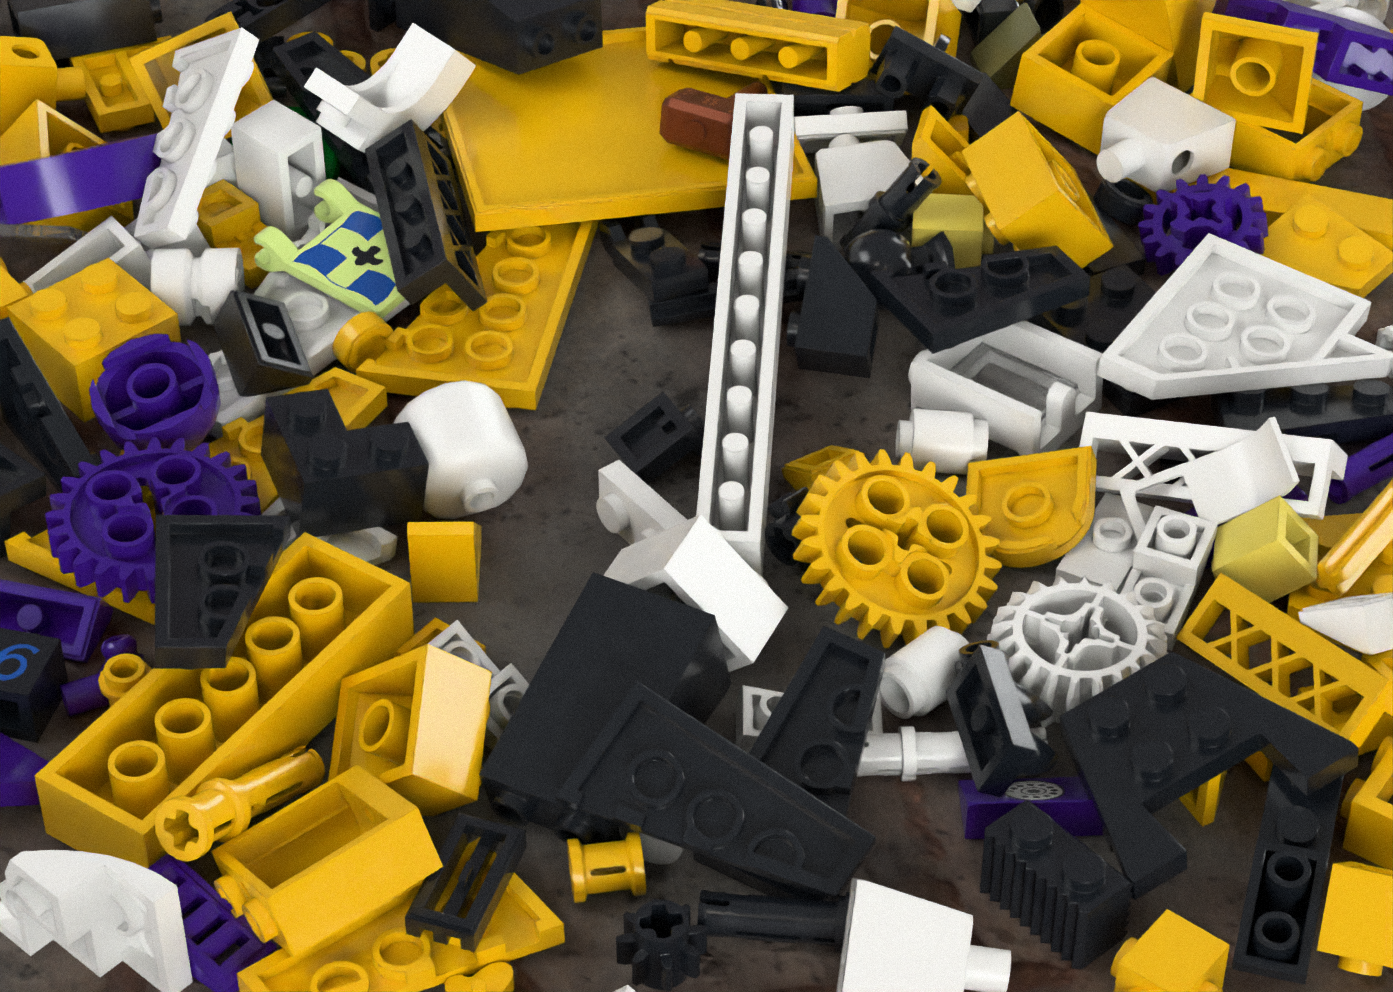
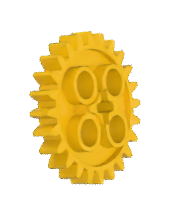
(895, 548)

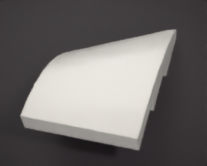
(98, 912)

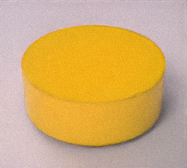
(360, 339)

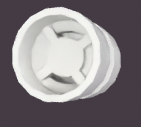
(196, 284)

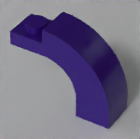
(76, 180)

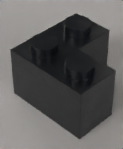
(336, 476)

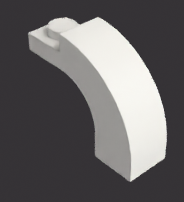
(412, 85)

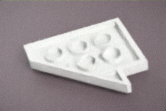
(1241, 326)

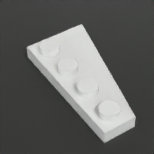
(189, 145)

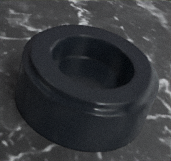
(1122, 200)

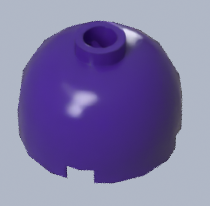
(156, 392)

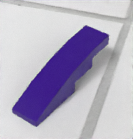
(1345, 50)

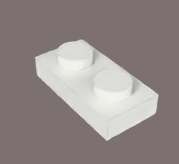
(631, 506)

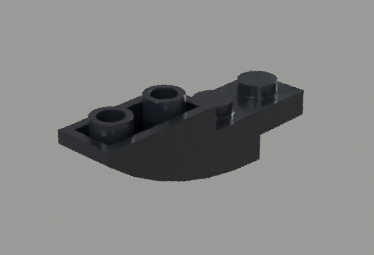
(1287, 880)

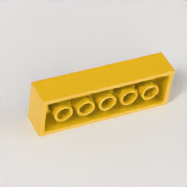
(181, 727)

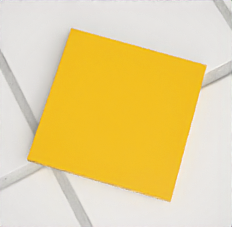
(587, 139)

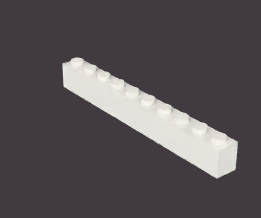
(748, 325)

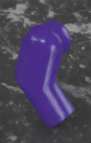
(85, 693)

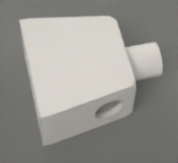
(1163, 137)
(849, 178)
(913, 946)

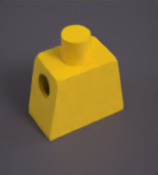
(32, 74)

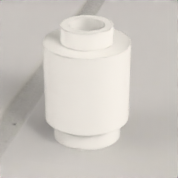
(944, 438)
(921, 673)

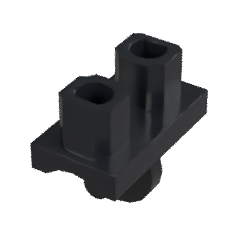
(925, 72)

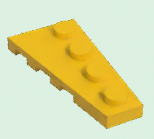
(381, 957)

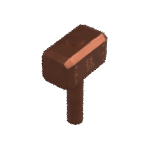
(701, 119)

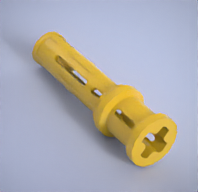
(225, 806)

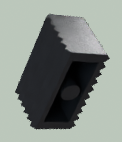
(1054, 885)

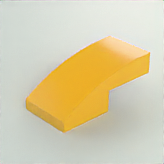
(231, 221)

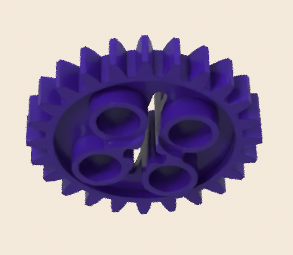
(108, 531)

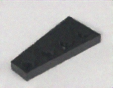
(295, 64)

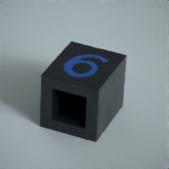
(29, 683)

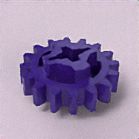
(1195, 213)

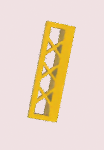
(1308, 649)

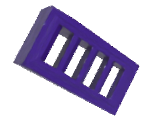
(207, 913)

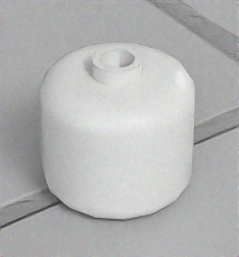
(469, 448)

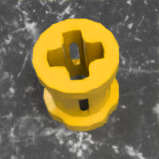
(606, 867)

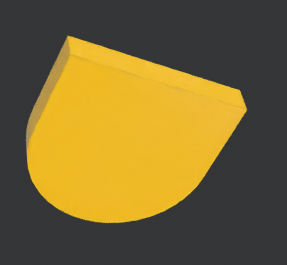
(1035, 503)

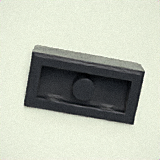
(260, 345)

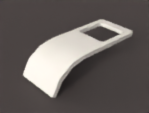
(1228, 479)

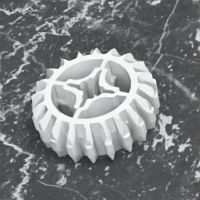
(1075, 640)

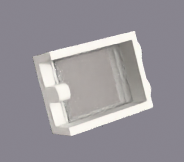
(1016, 378)

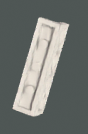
(1153, 439)

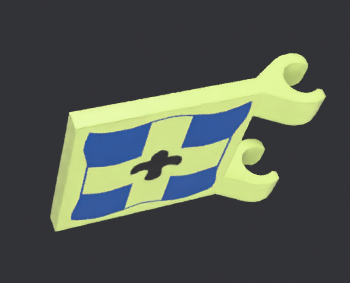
(343, 260)

